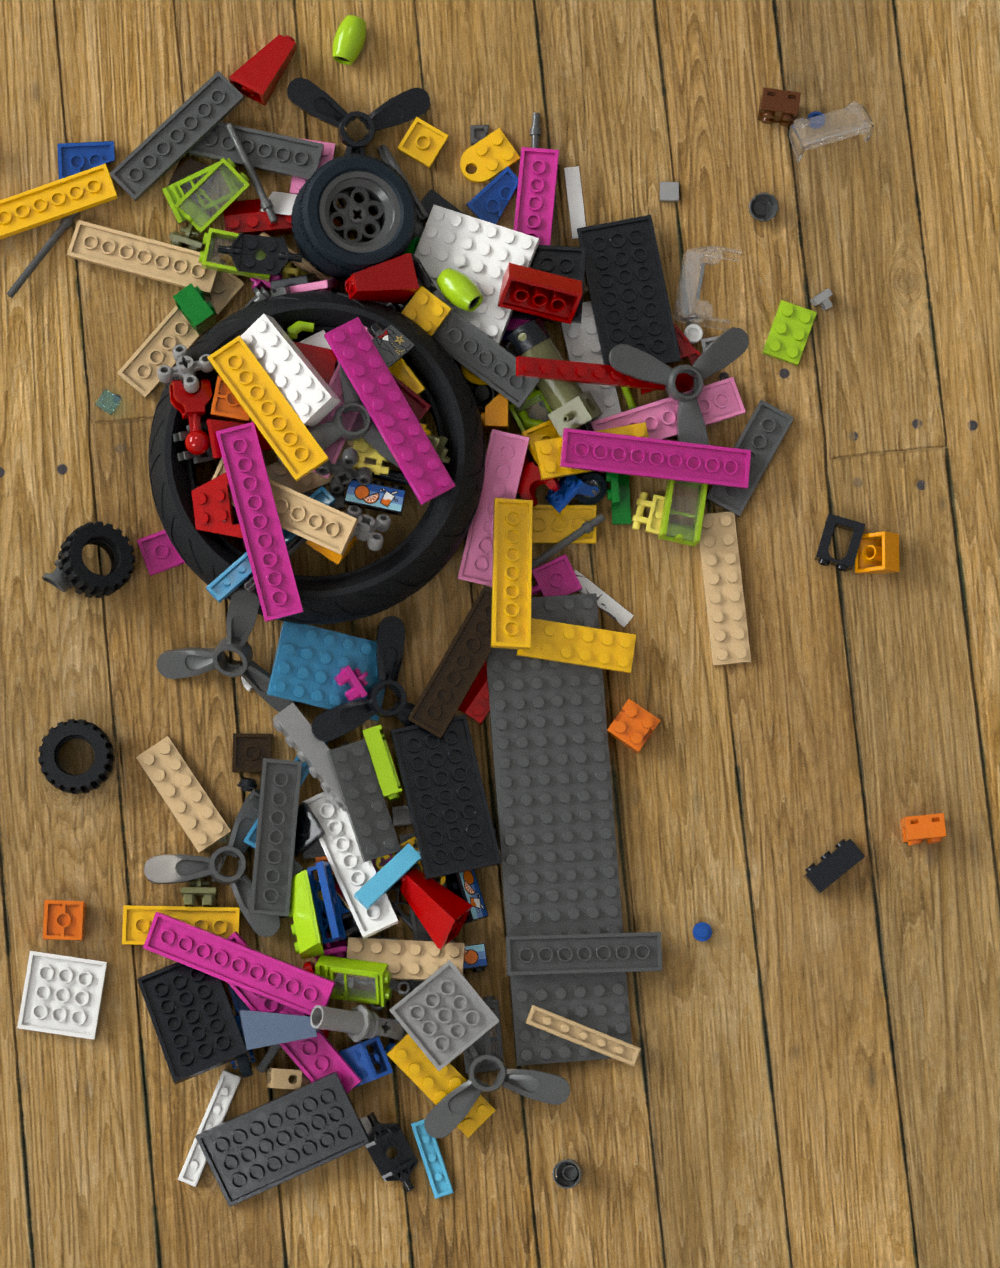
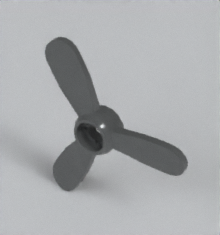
(714, 358)
(330, 432)
(239, 624)
(185, 868)
(528, 1083)

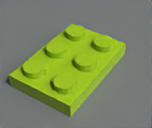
(789, 332)

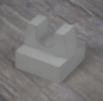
(822, 299)

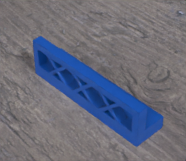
(330, 902)

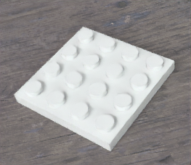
(62, 995)

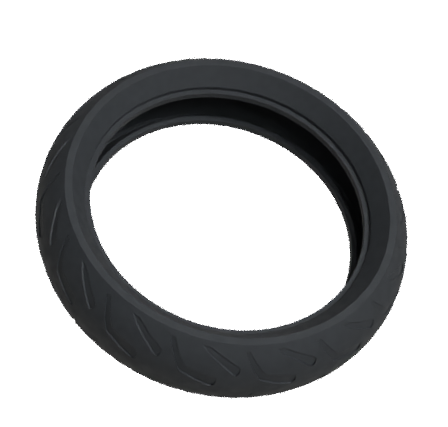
(431, 542)

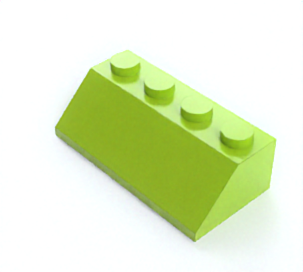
(305, 918)

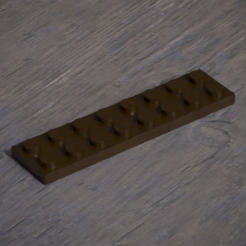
(457, 669)

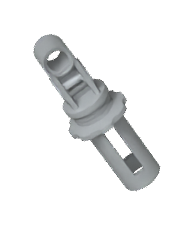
(358, 1023)

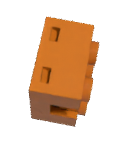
(226, 405)
(633, 726)
(923, 828)
(64, 920)

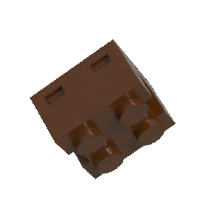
(779, 106)

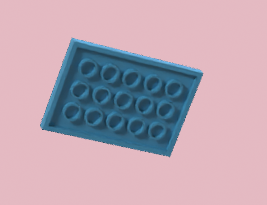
(312, 658)

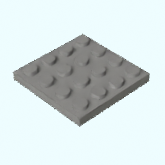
(444, 1015)

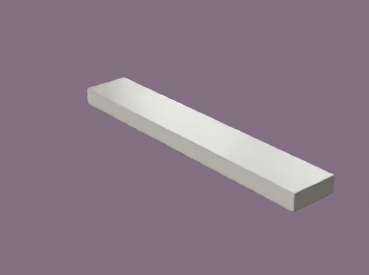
(213, 1116)

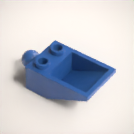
(363, 1062)

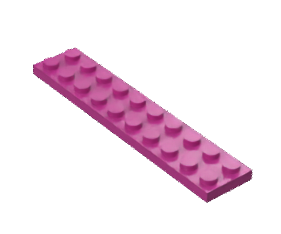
(535, 199)
(389, 410)
(655, 458)
(259, 521)
(237, 964)
(312, 1055)

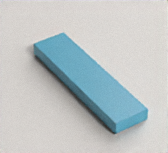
(387, 876)
(432, 1161)

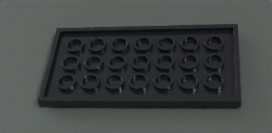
(628, 288)
(446, 799)
(283, 1138)

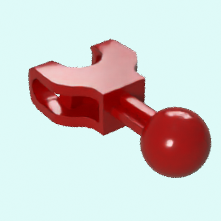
(192, 408)
(531, 480)

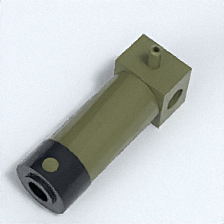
(566, 399)

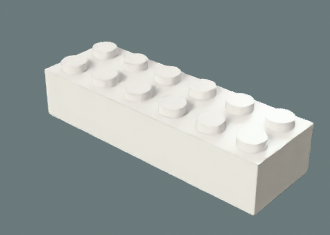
(290, 370)

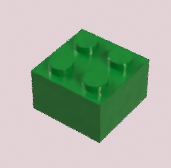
(195, 309)

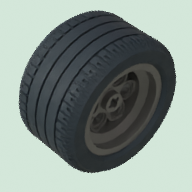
(380, 189)

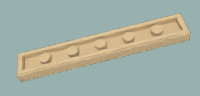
(583, 1035)

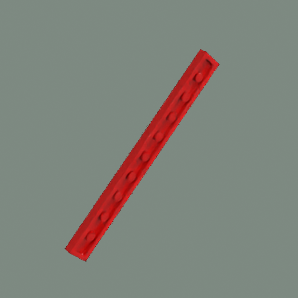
(589, 373)

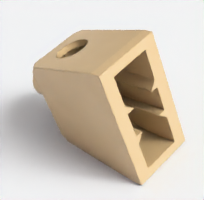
(279, 1078)

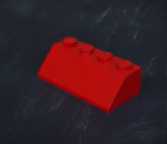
(247, 218)
(540, 293)
(477, 700)

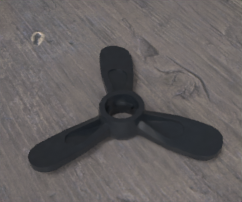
(324, 108)
(349, 716)

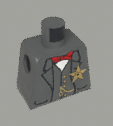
(390, 343)

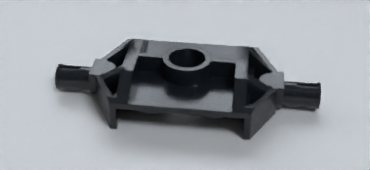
(246, 246)
(386, 1136)

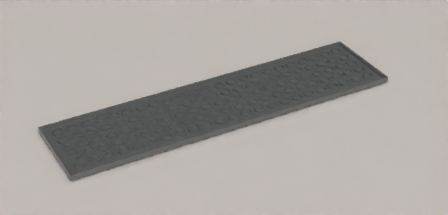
(556, 830)

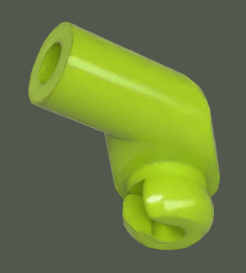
(299, 326)
(526, 421)

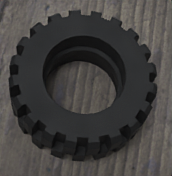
(116, 547)
(76, 730)

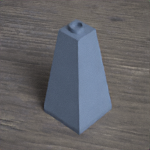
(271, 1028)

